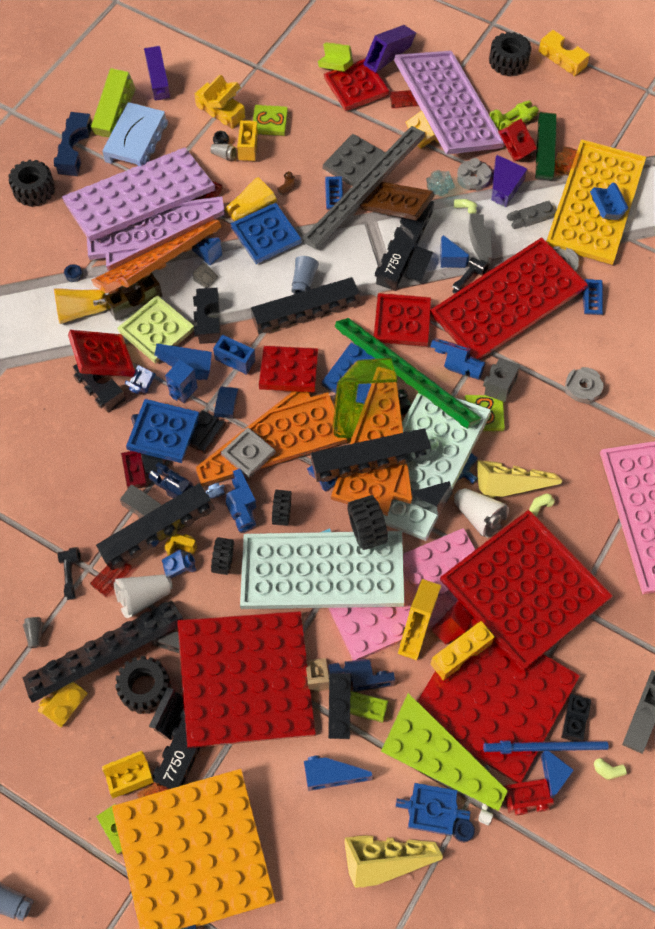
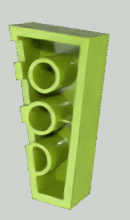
(114, 98)

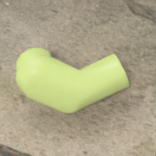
(465, 203)
(545, 499)
(608, 771)

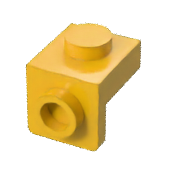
(180, 542)

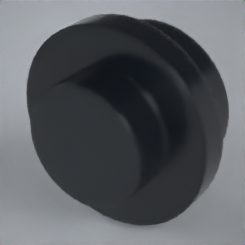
(220, 137)

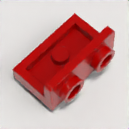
(528, 796)

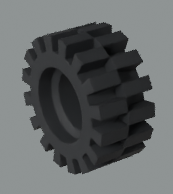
(281, 507)
(222, 556)

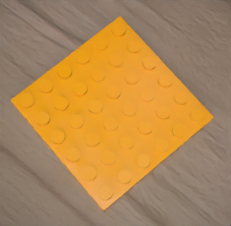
(193, 853)

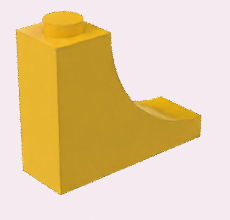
(419, 619)

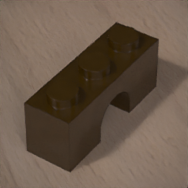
(124, 304)

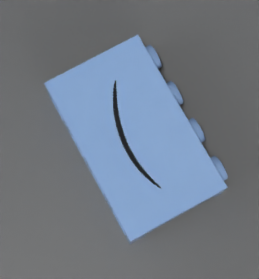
(135, 134)

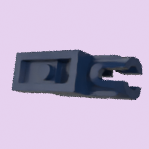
(173, 481)
(362, 675)

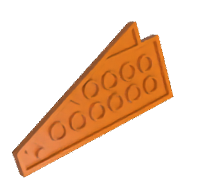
(142, 266)
(378, 419)
(290, 427)

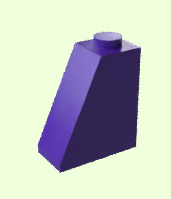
(157, 73)
(506, 180)

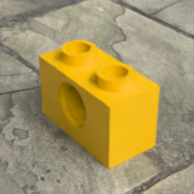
(247, 140)

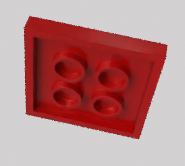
(356, 85)
(402, 319)
(101, 353)
(288, 369)

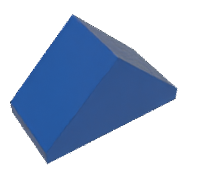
(208, 249)
(451, 255)
(555, 772)

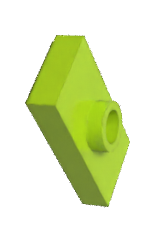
(367, 706)
(108, 824)

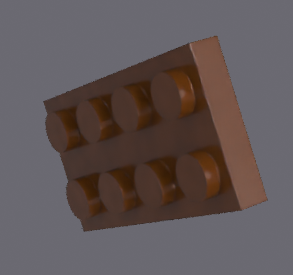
(398, 200)

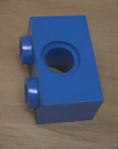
(234, 354)
(181, 381)

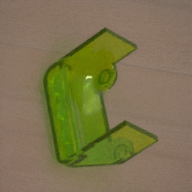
(346, 408)

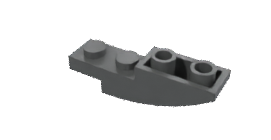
(643, 718)

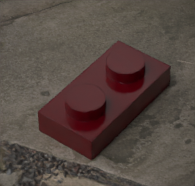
(133, 469)

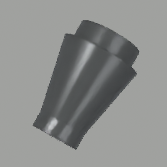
(33, 631)

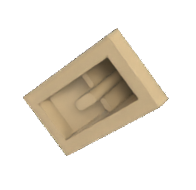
(317, 675)

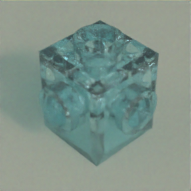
(440, 182)

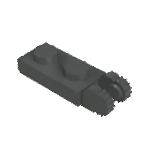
(532, 215)

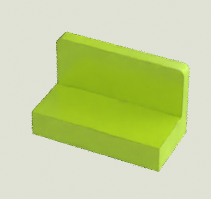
(336, 57)

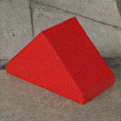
(452, 623)

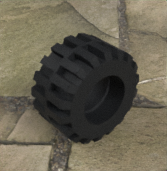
(510, 53)
(27, 173)
(367, 522)
(131, 673)

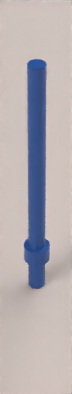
(507, 747)

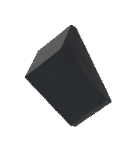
(433, 497)

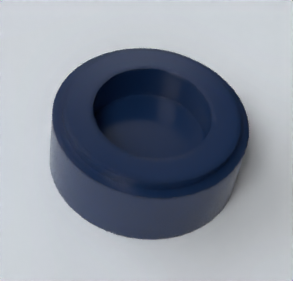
(73, 273)
(463, 830)

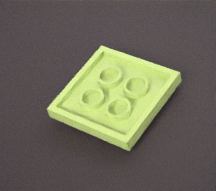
(155, 324)

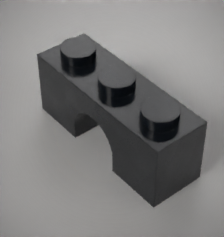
(207, 328)
(106, 395)
(339, 705)

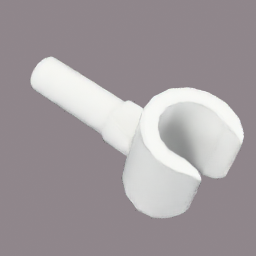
(485, 816)

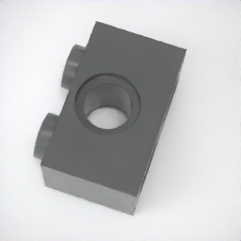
(501, 379)

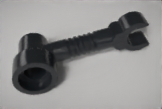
(476, 266)
(68, 558)

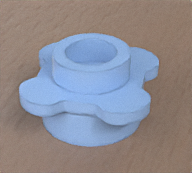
(215, 490)

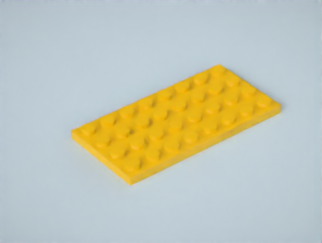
(577, 218)

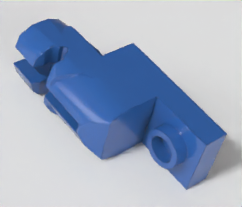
(458, 358)
(241, 503)

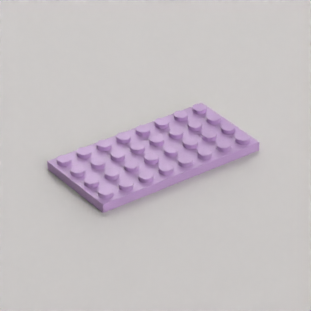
(449, 102)
(138, 194)

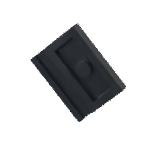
(206, 431)
(168, 713)

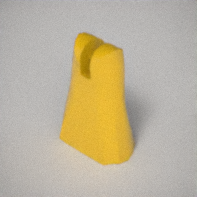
(252, 199)
(78, 303)

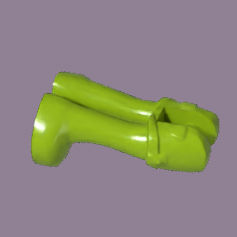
(522, 110)

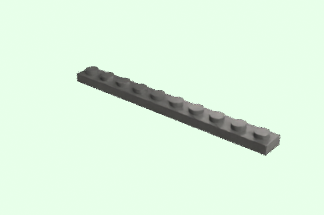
(363, 187)

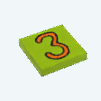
(271, 119)
(496, 419)

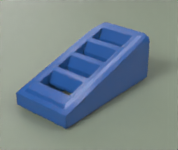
(333, 181)
(598, 285)

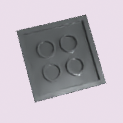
(352, 159)

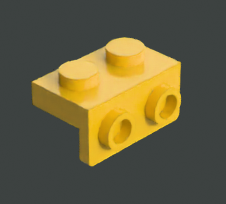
(219, 92)
(419, 121)
(62, 703)
(127, 774)

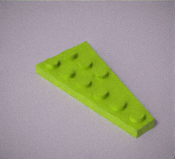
(431, 749)

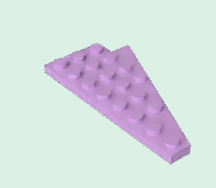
(154, 231)

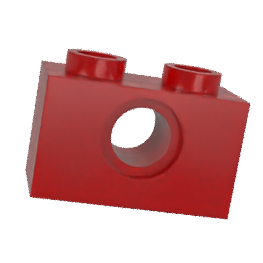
(510, 138)

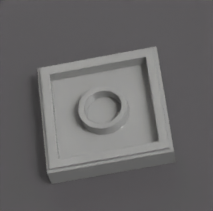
(248, 452)

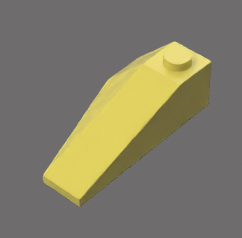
(502, 481)
(379, 861)

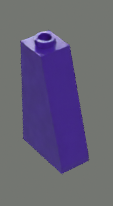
(387, 45)

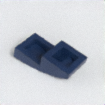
(226, 402)

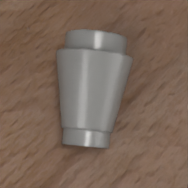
(225, 151)

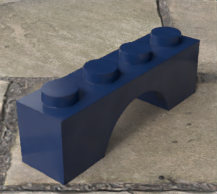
(77, 128)

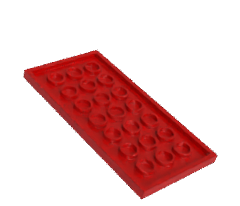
(508, 299)

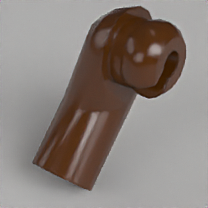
(289, 183)

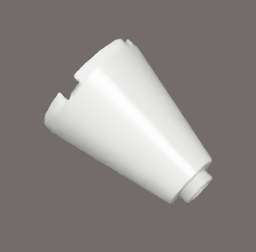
(481, 511)
(141, 592)

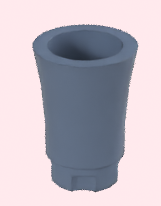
(304, 273)
(13, 903)

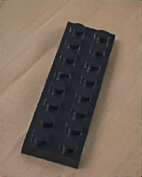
(101, 651)

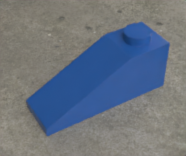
(197, 359)
(328, 773)

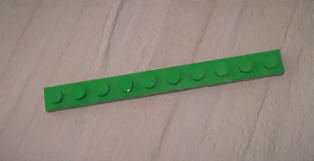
(409, 374)

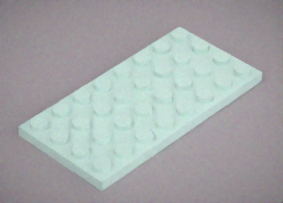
(450, 450)
(320, 571)

